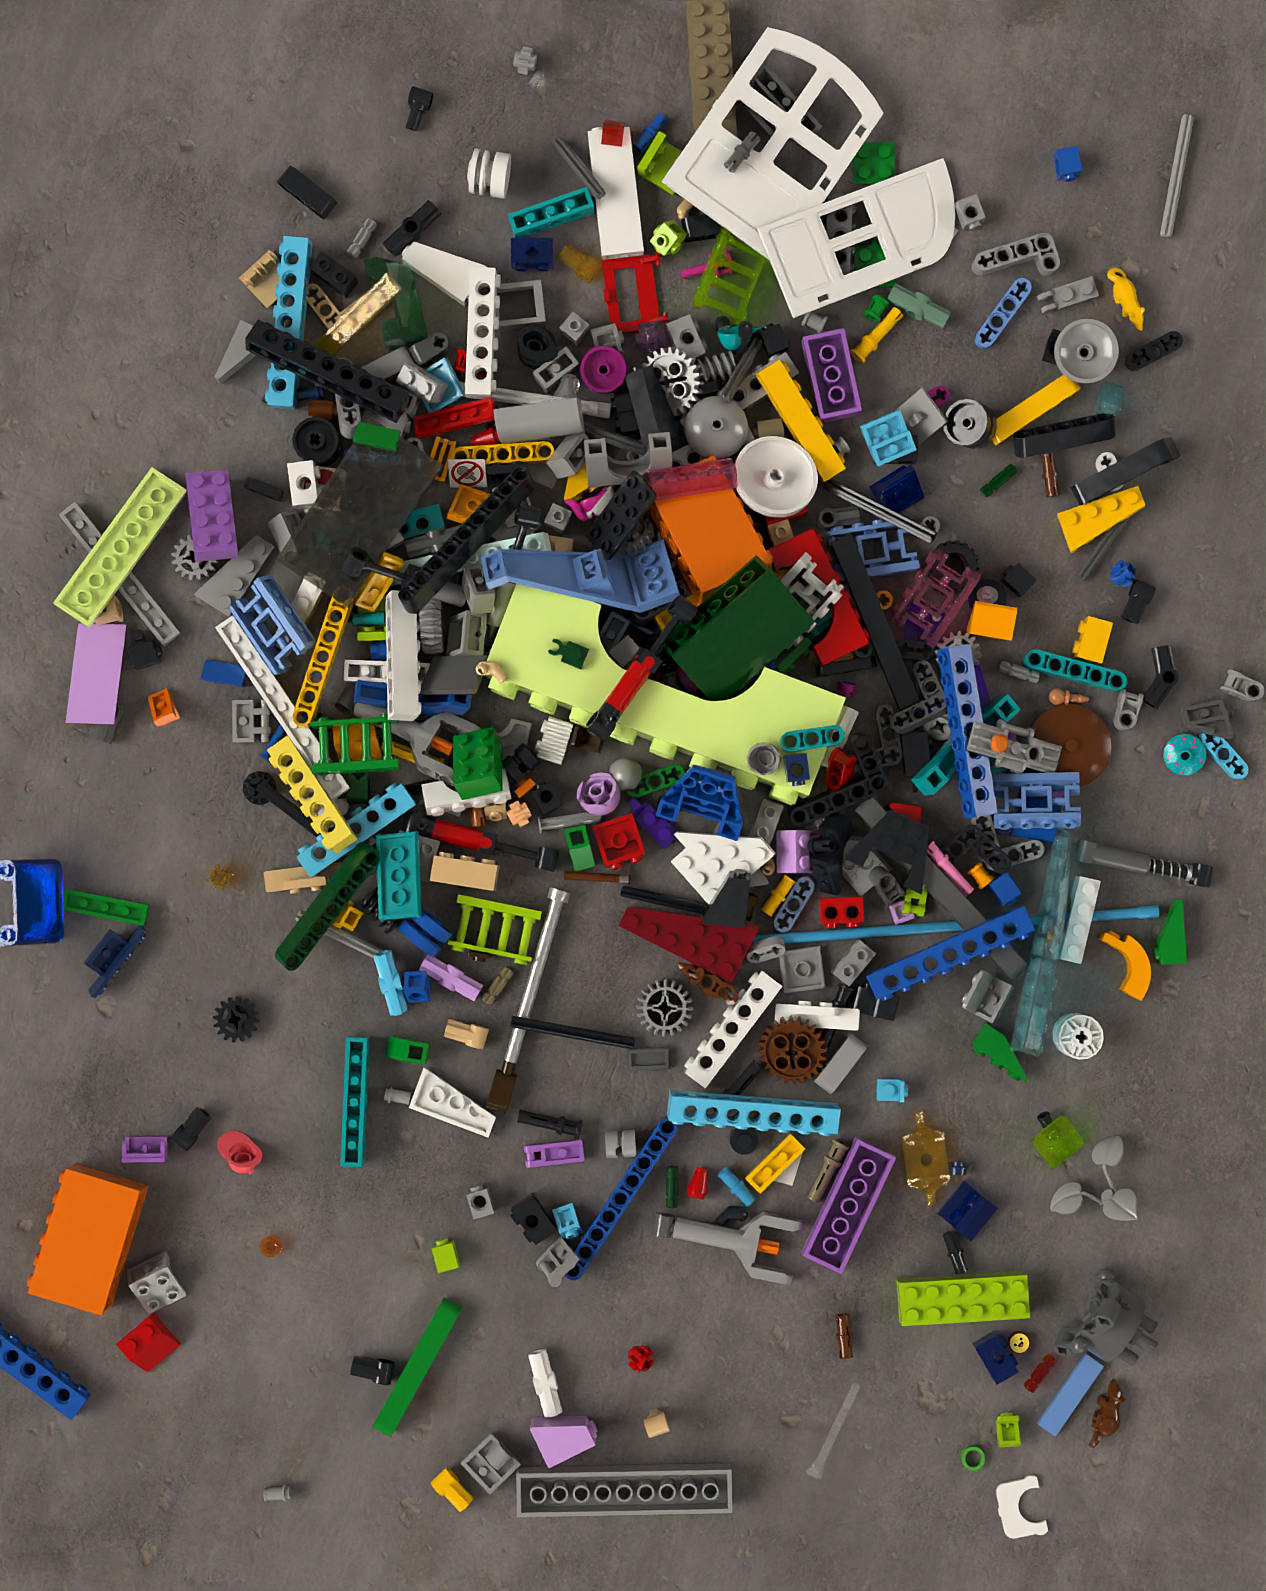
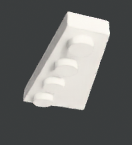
(448, 1104)

